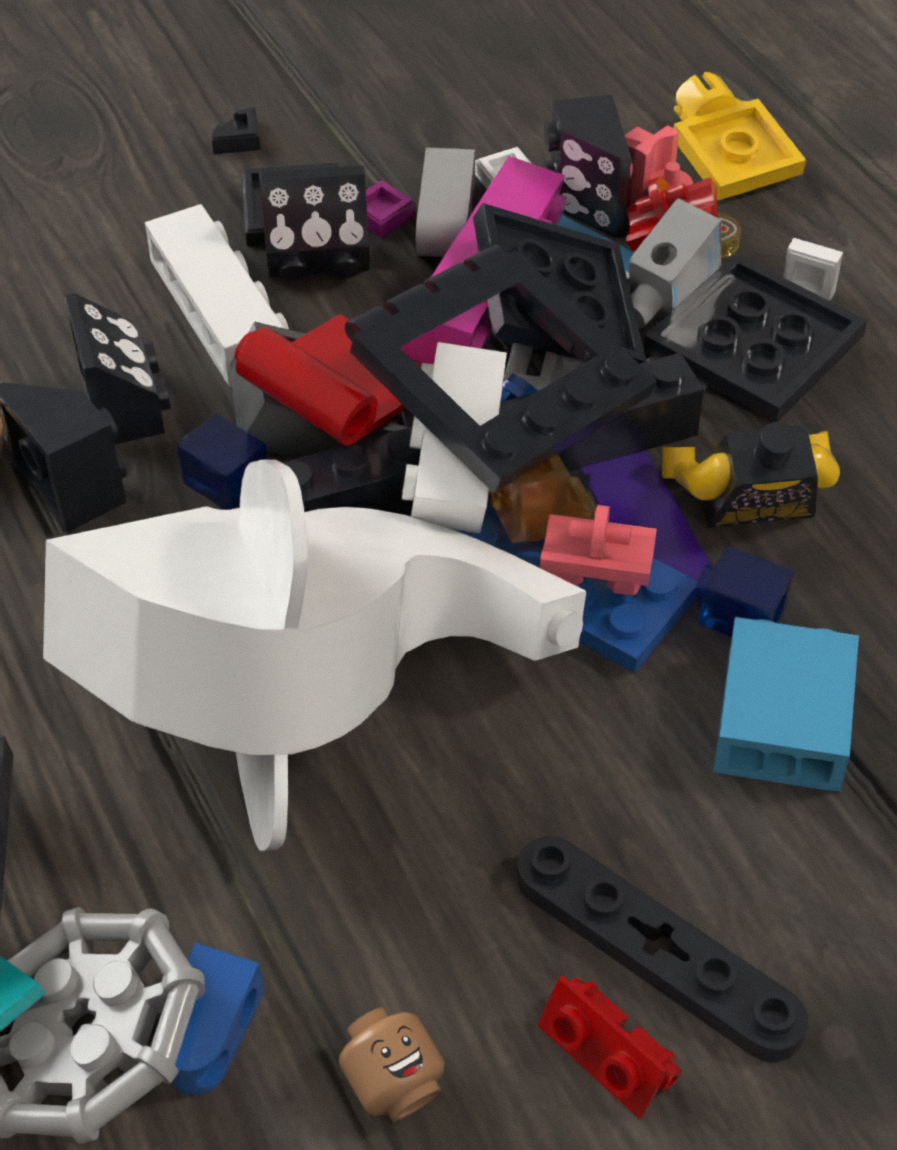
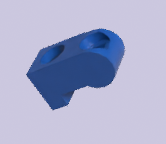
(218, 1018)

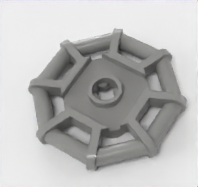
(118, 1037)

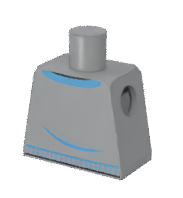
(674, 261)

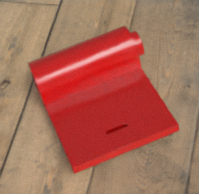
(318, 379)

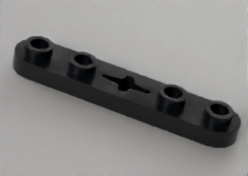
(711, 984)

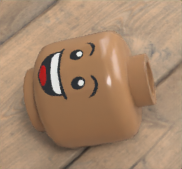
(391, 1063)

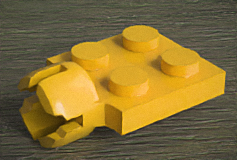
(732, 138)

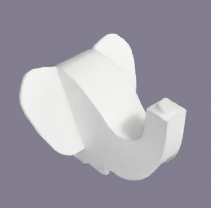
(280, 621)

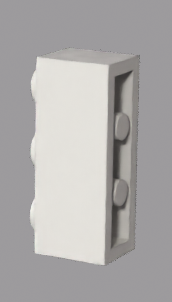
(441, 484)

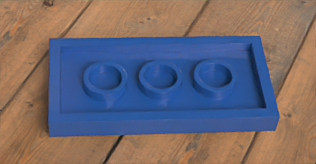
(613, 623)

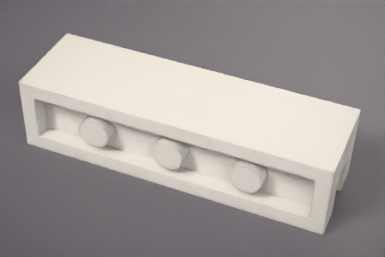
(208, 282)

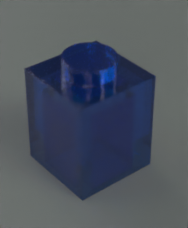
(216, 460)
(741, 588)

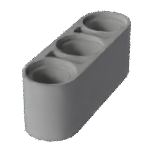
(444, 199)

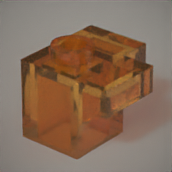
(543, 491)

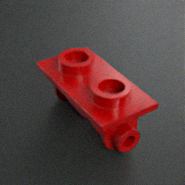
(592, 1033)

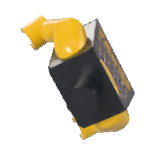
(756, 474)

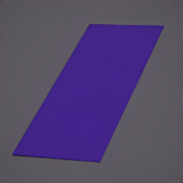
(642, 499)

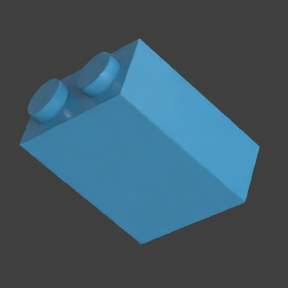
(787, 704)

